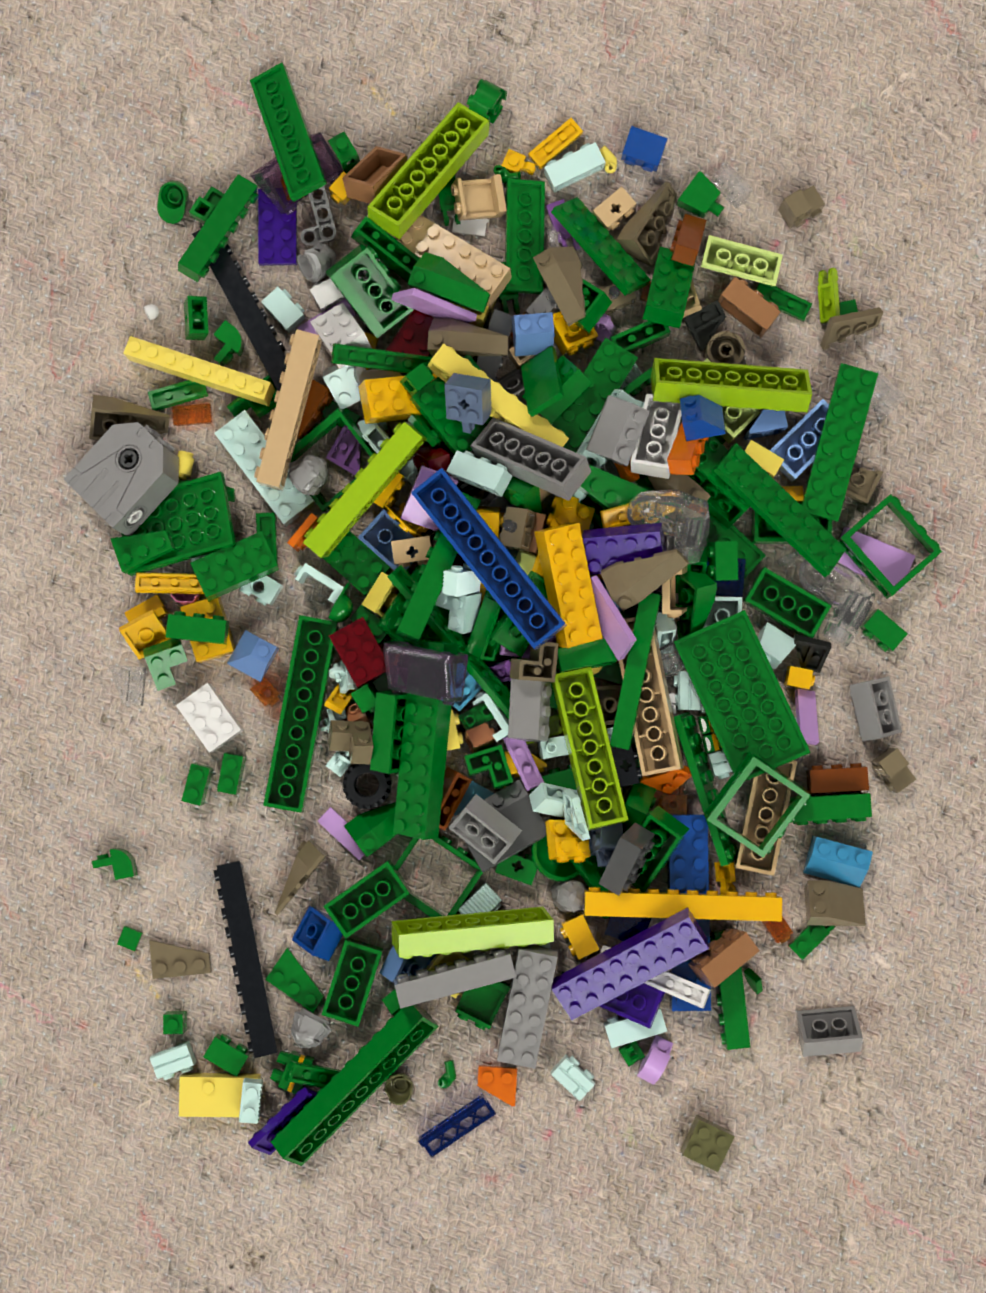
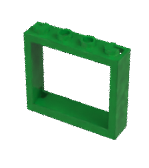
(319, 432)
(868, 566)
(733, 786)
(459, 852)

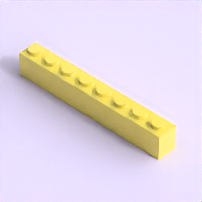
(199, 371)
(504, 405)

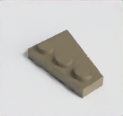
(845, 325)
(862, 484)
(176, 961)

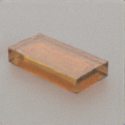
(192, 414)

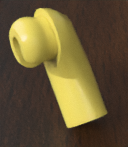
(610, 159)

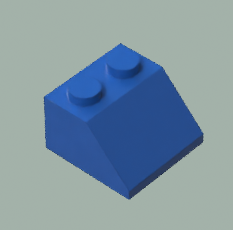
(643, 149)
(701, 417)
(317, 934)

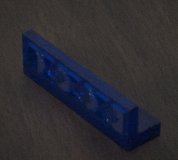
(452, 1121)

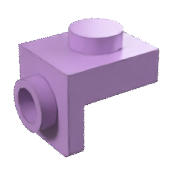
(604, 328)

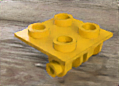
(413, 529)

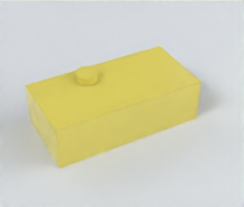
(211, 1094)

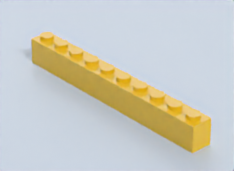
(702, 906)

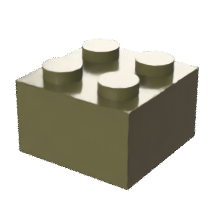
(707, 1143)

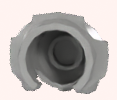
(316, 262)
(308, 474)
(568, 896)
(309, 1029)

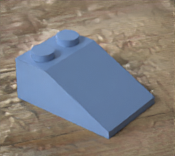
(379, 537)

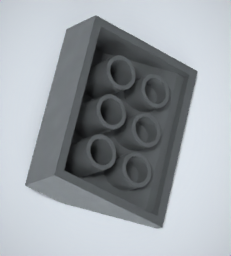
(516, 806)

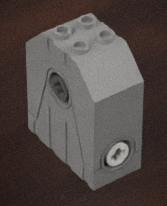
(126, 475)

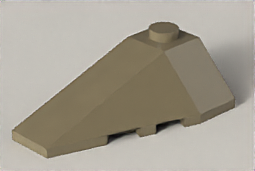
(644, 230)
(562, 275)
(465, 338)
(111, 411)
(681, 483)
(635, 580)
(304, 865)

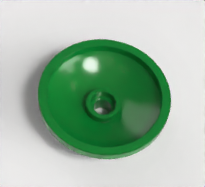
(550, 868)

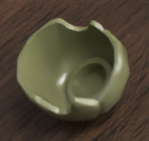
(399, 1088)

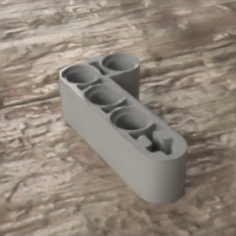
(321, 223)

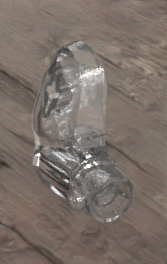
(680, 515)
(845, 593)

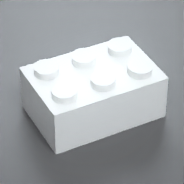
(340, 328)
(210, 717)

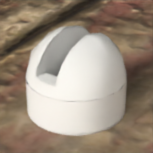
(151, 311)

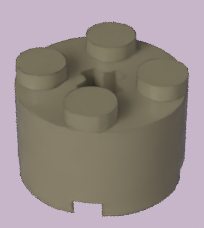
(727, 342)

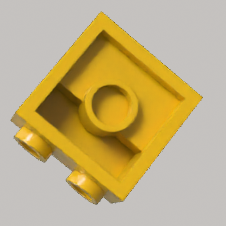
(571, 337)
(570, 512)
(144, 632)
(564, 843)

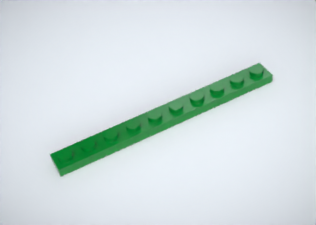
(439, 624)

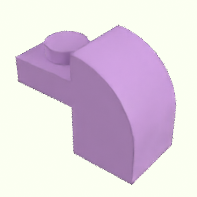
(656, 1060)

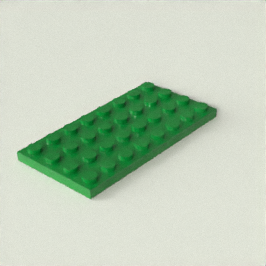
(741, 694)

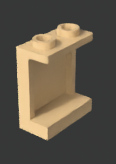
(479, 198)
(669, 597)

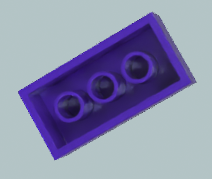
(621, 543)

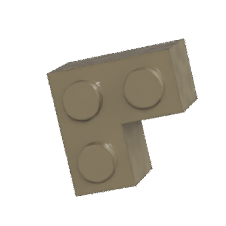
(800, 206)
(540, 665)
(351, 737)
(893, 769)

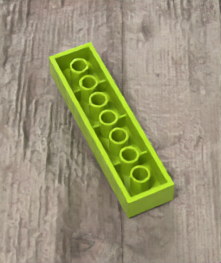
(428, 170)
(732, 384)
(364, 490)
(589, 748)
(472, 932)

